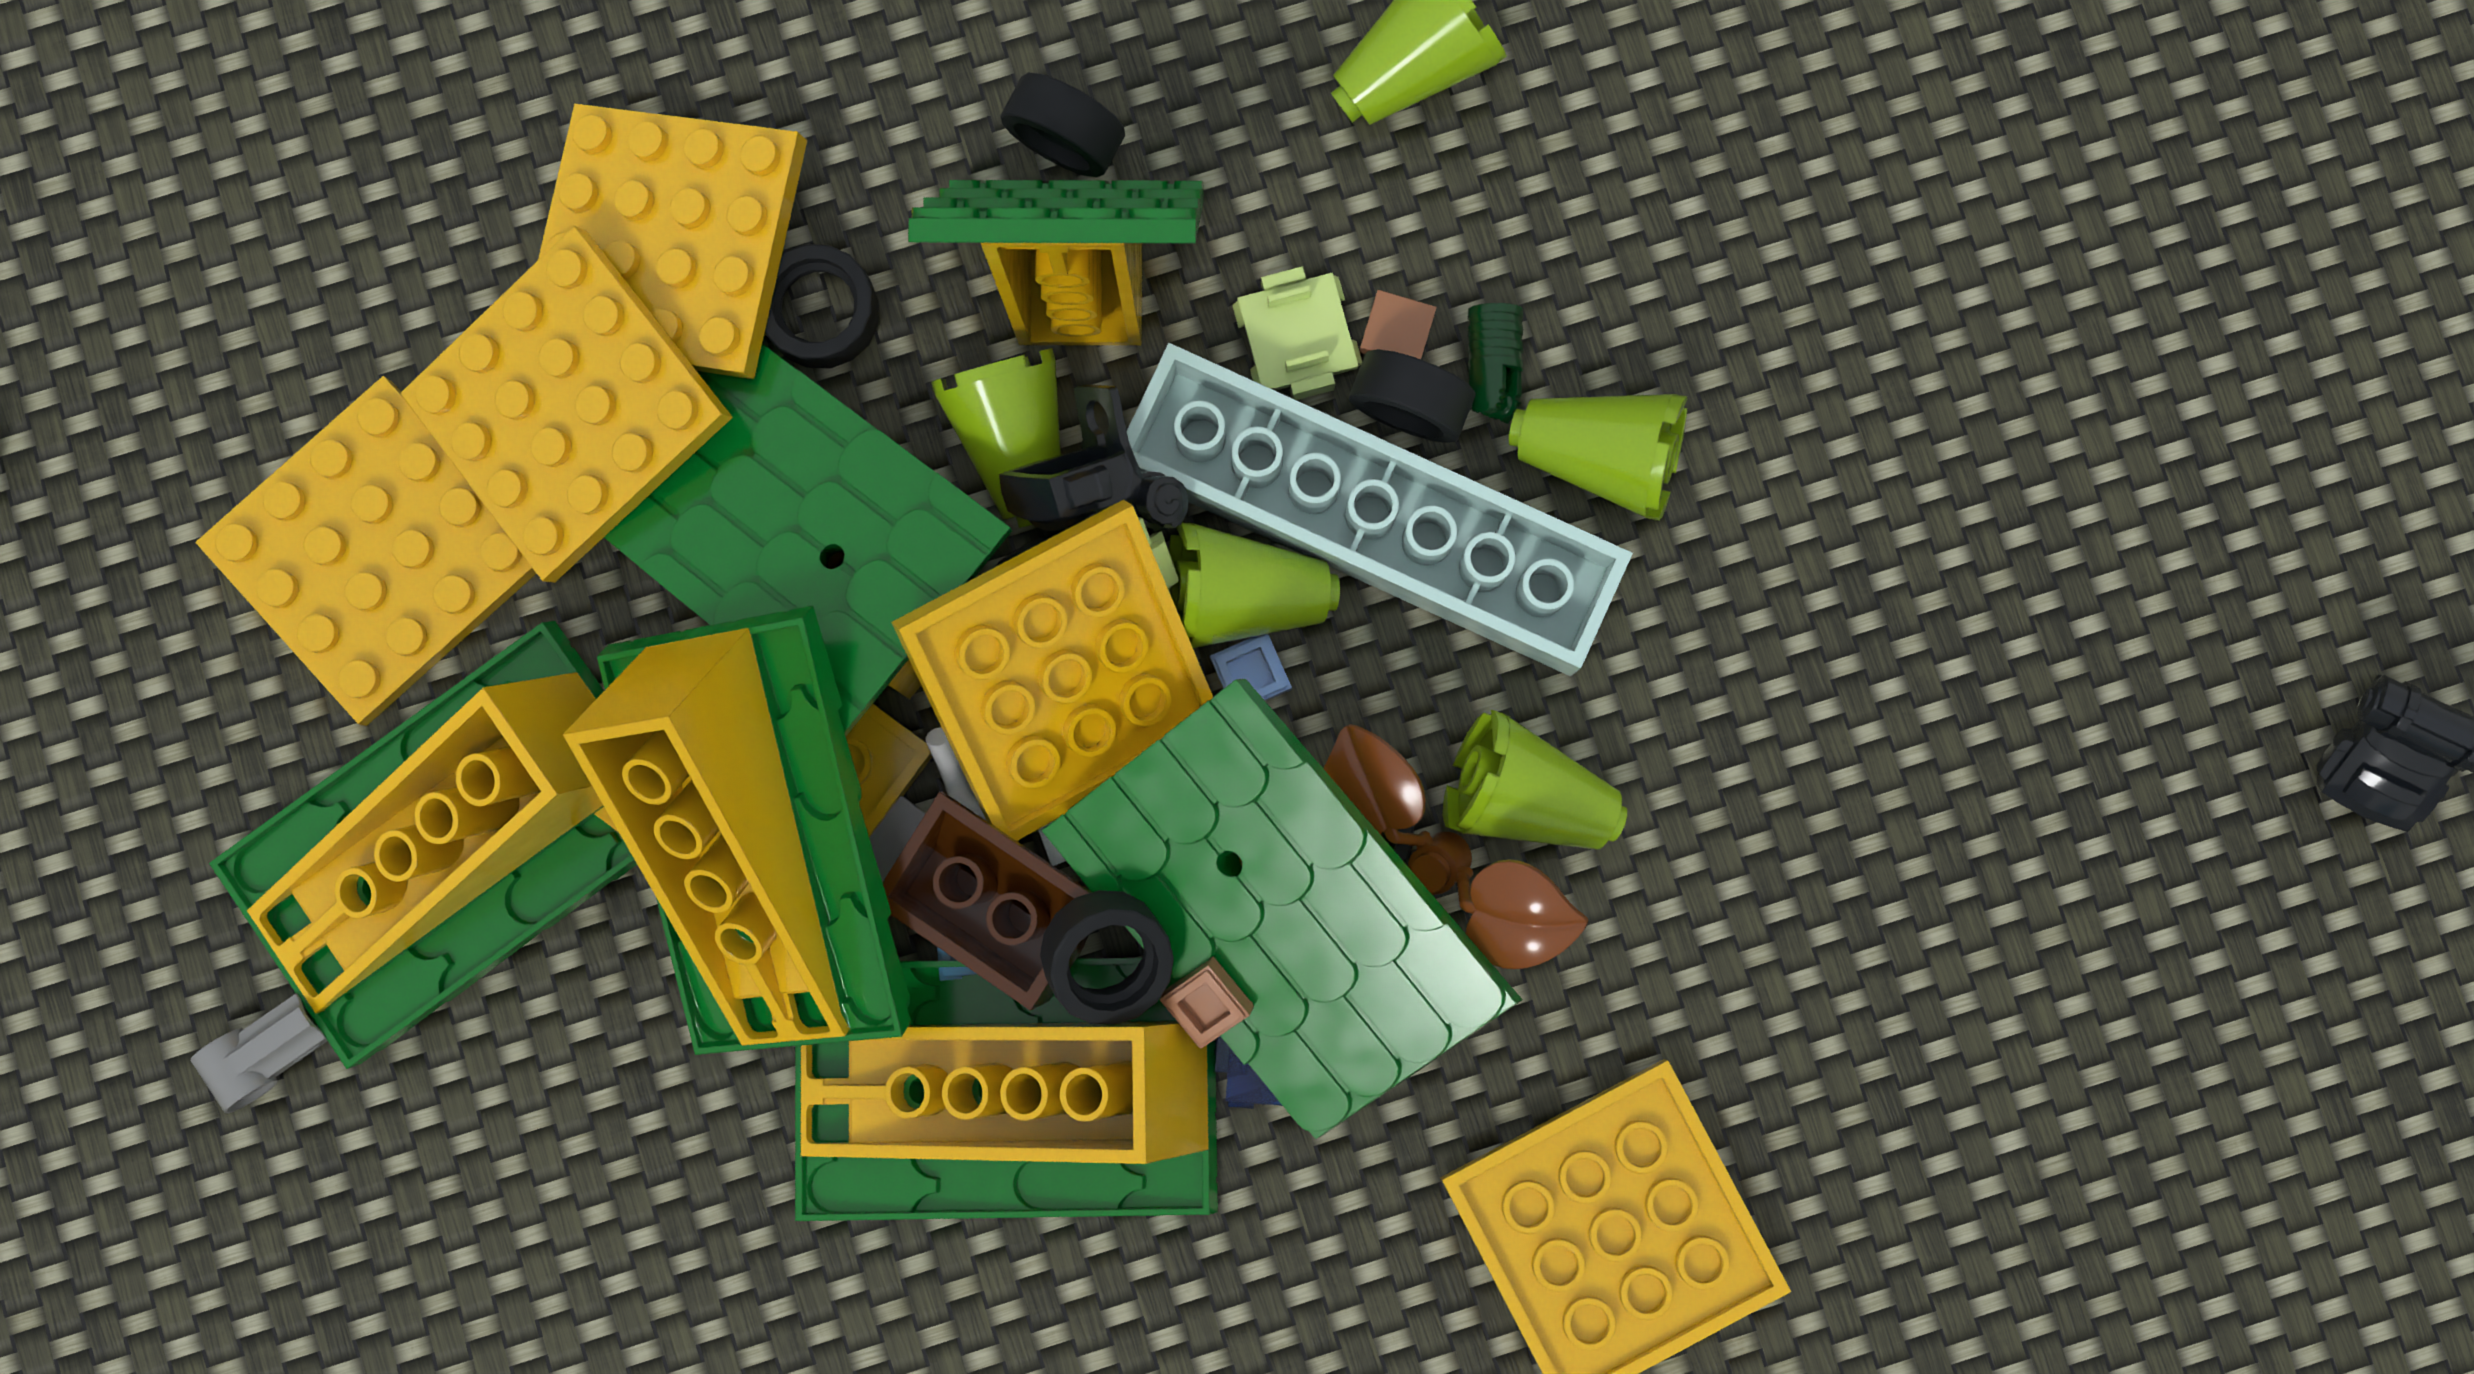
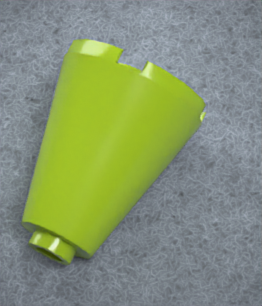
(1414, 55)
(1004, 417)
(1606, 445)
(1245, 587)
(1528, 790)

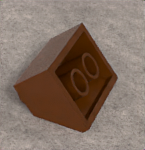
(980, 898)

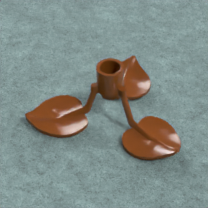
(1515, 907)

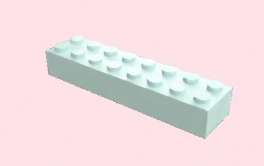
(1376, 511)

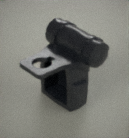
(1088, 480)
(2397, 754)

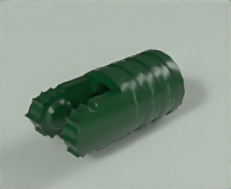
(1495, 358)

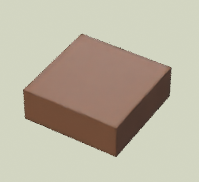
(1398, 325)
(1207, 1002)

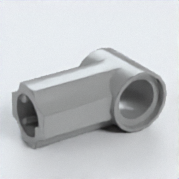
(248, 1060)

